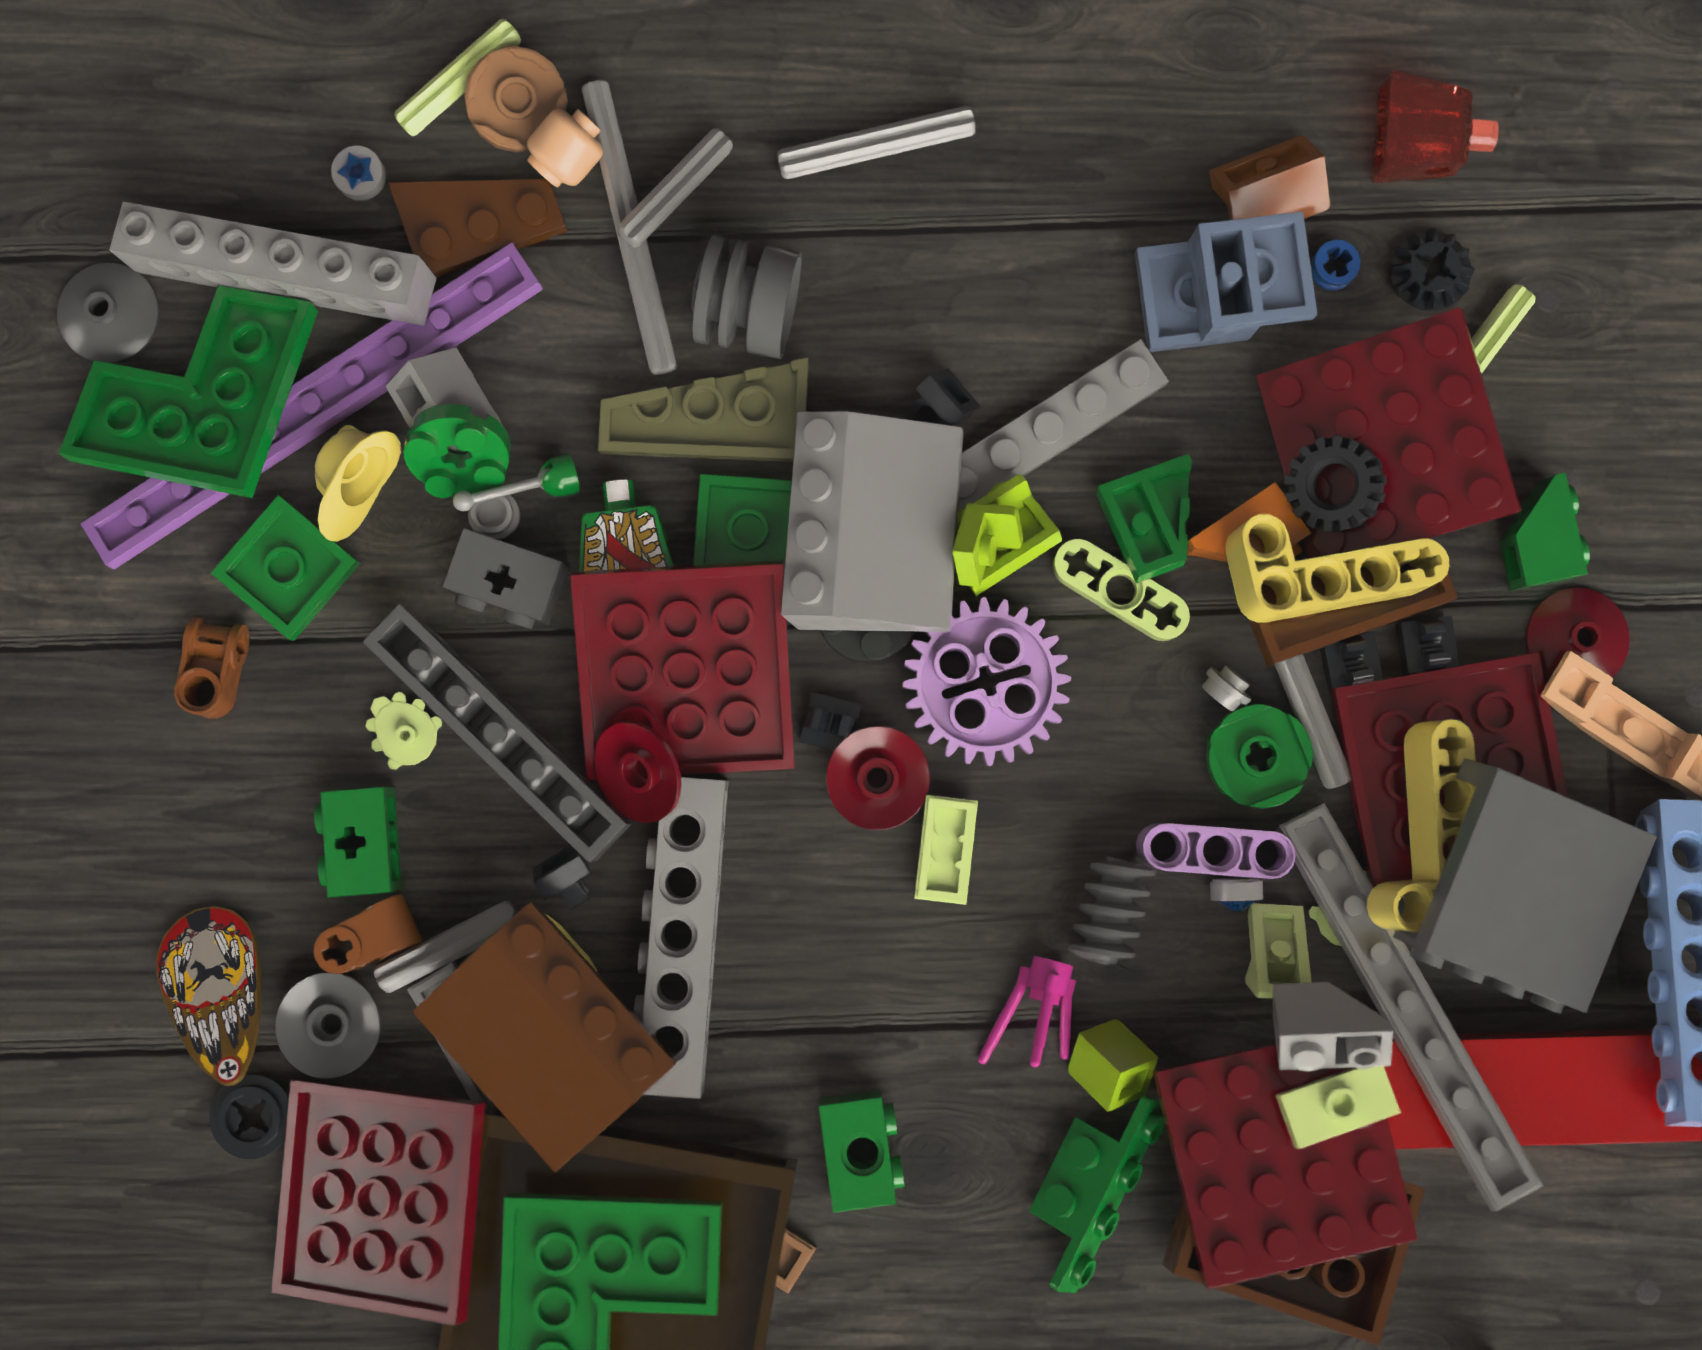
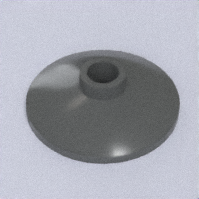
(127, 324)
(303, 1031)

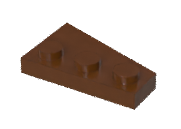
(471, 220)

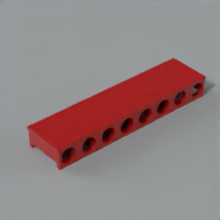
(1552, 1089)

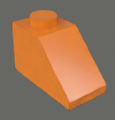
(1272, 501)

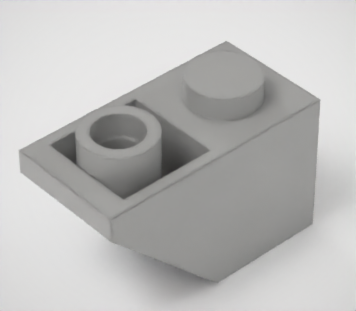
(437, 381)
(1327, 1029)

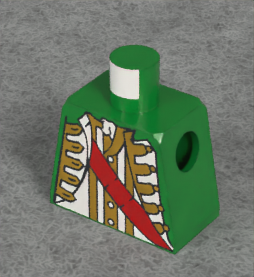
(623, 533)

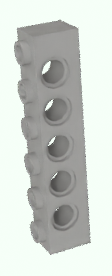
(274, 263)
(691, 1015)

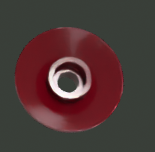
(1561, 615)
(637, 771)
(897, 797)

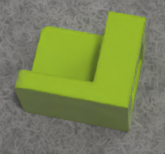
(1112, 1064)

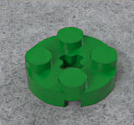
(447, 472)
(1285, 768)

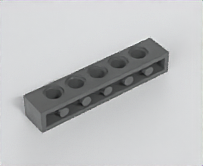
(497, 732)

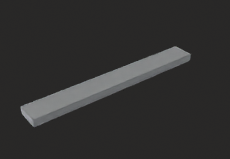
(1415, 1014)

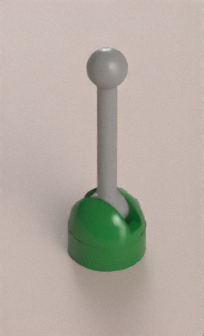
(555, 477)

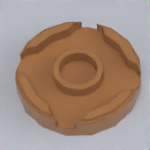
(512, 96)

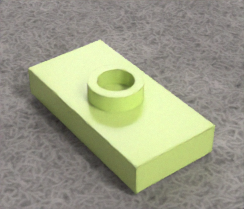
(946, 849)
(1337, 1104)

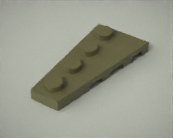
(712, 418)

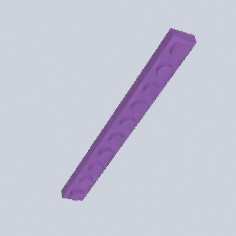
(326, 398)

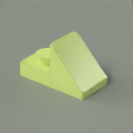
(1276, 948)

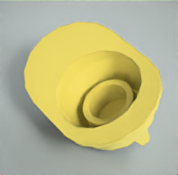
(350, 476)

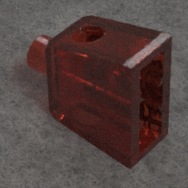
(1425, 129)

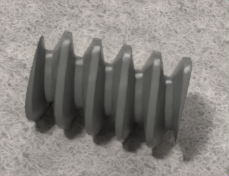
(1111, 911)

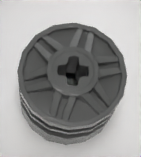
(746, 296)

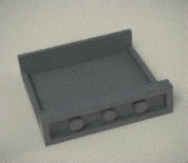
(1531, 891)

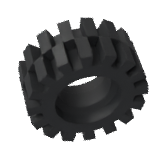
(1312, 461)

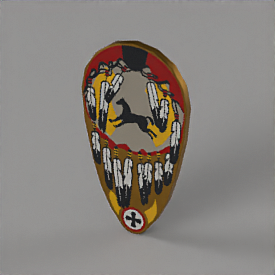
(213, 989)

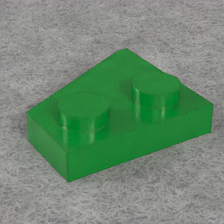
(1150, 516)

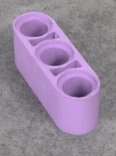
(1239, 856)

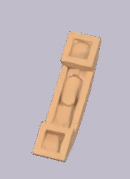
(1624, 724)

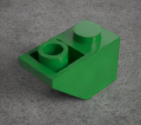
(1545, 538)

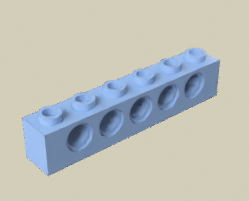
(1666, 935)

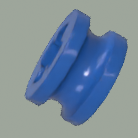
(1349, 272)

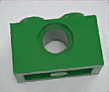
(852, 1182)

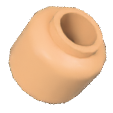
(565, 147)

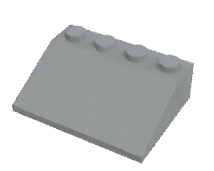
(872, 523)

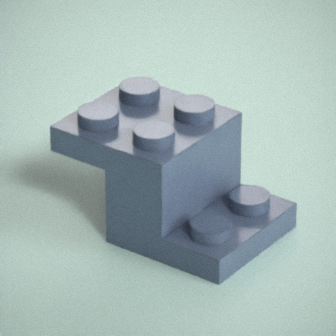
(1226, 282)

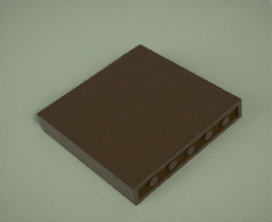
(641, 1165)

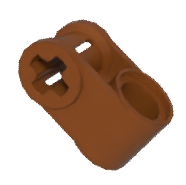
(213, 663)
(374, 934)

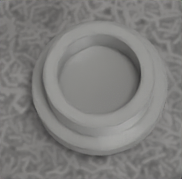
(495, 517)
(1227, 687)

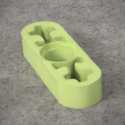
(1147, 620)

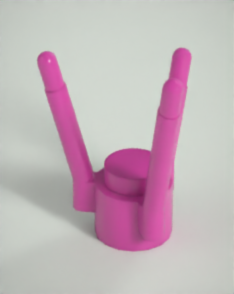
(1049, 983)

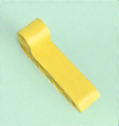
(1338, 572)
(1428, 820)

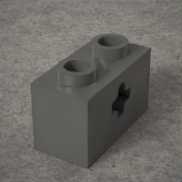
(482, 558)

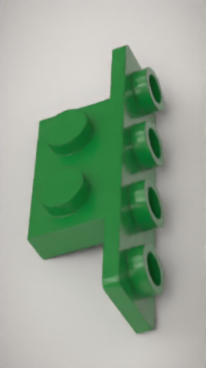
(1089, 1184)

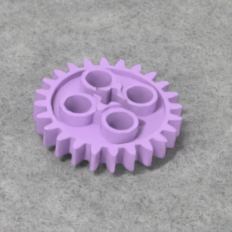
(1000, 726)

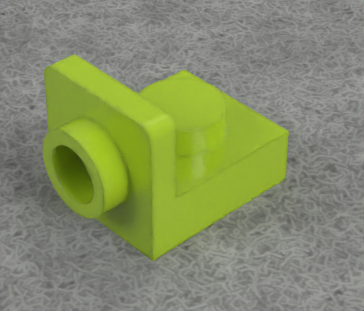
(979, 535)

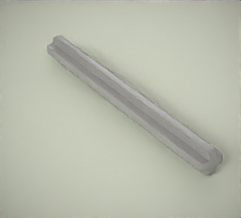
(622, 201)

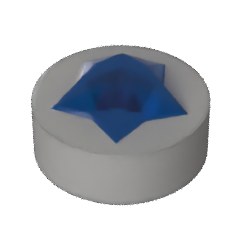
(358, 173)
(1236, 892)

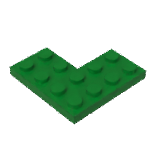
(215, 420)
(593, 1255)

